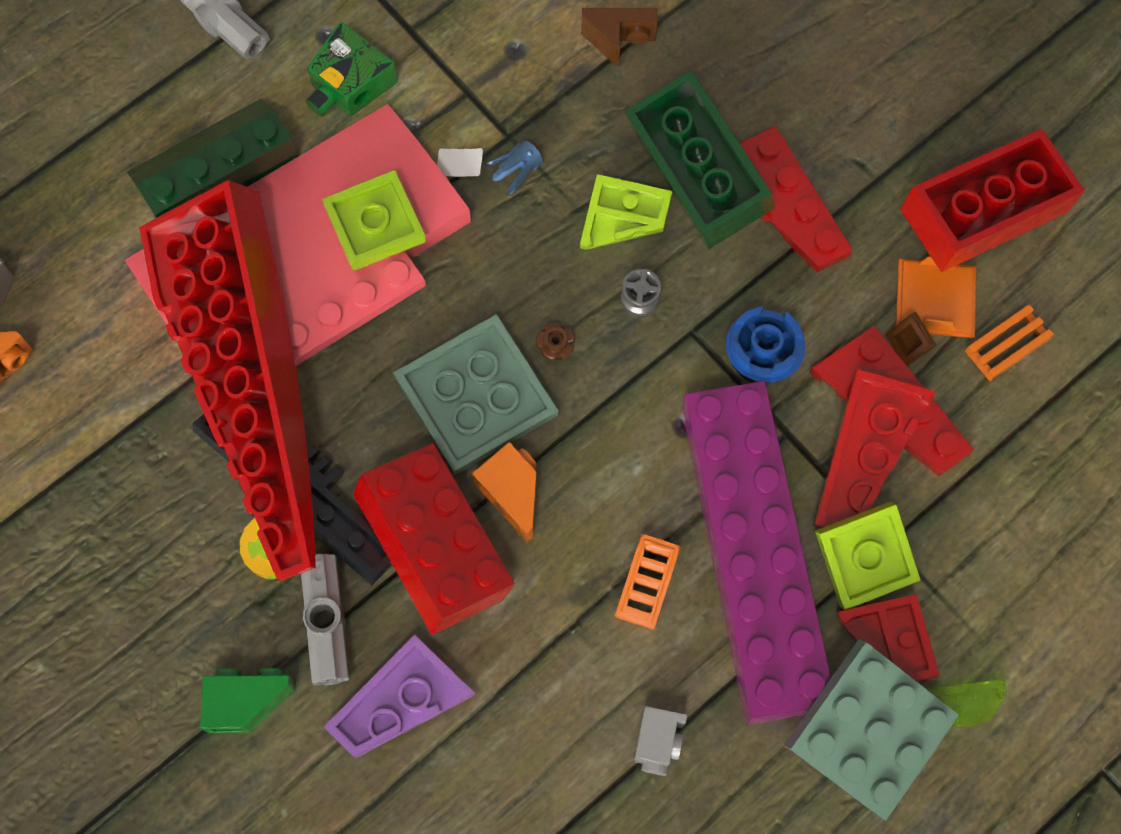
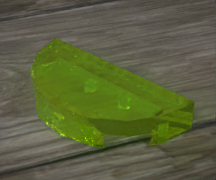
(972, 701)

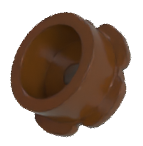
(555, 351)

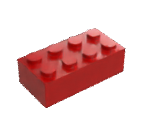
(991, 199)
(432, 538)

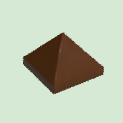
(910, 339)

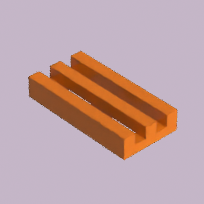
(1033, 325)

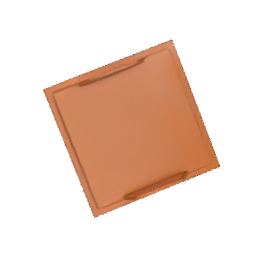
(941, 299)

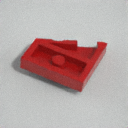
(896, 632)

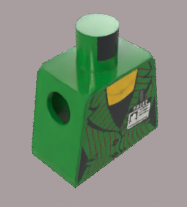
(348, 73)

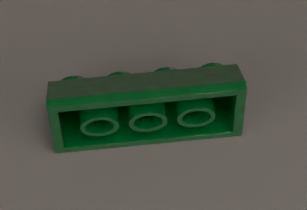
(234, 149)

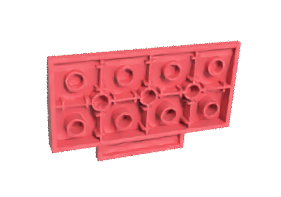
(314, 275)

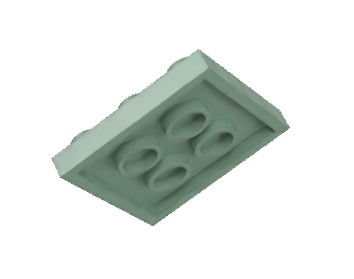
(475, 394)
(871, 729)

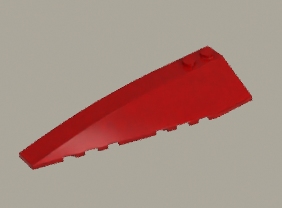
(227, 312)

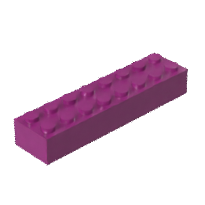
(756, 551)

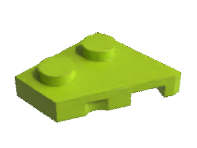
(623, 212)

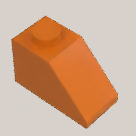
(510, 486)

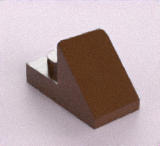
(609, 26)

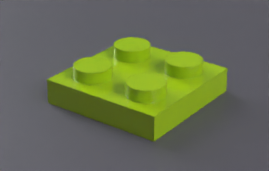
(374, 220)
(867, 555)

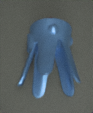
(523, 156)

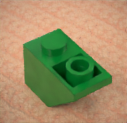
(241, 702)

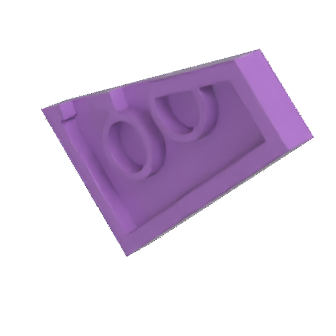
(398, 698)

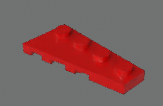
(798, 207)
(870, 438)
(936, 438)

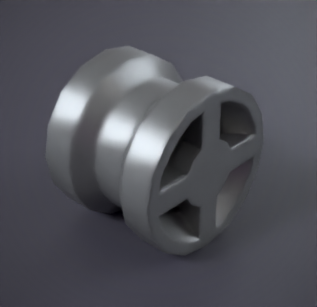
(641, 283)

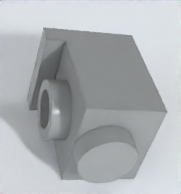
(658, 740)

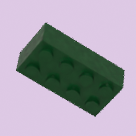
(700, 159)

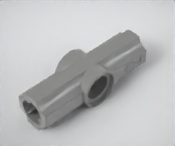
(230, 22)
(325, 645)

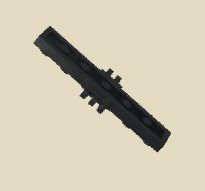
(333, 520)

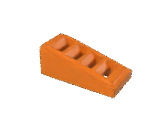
(657, 547)

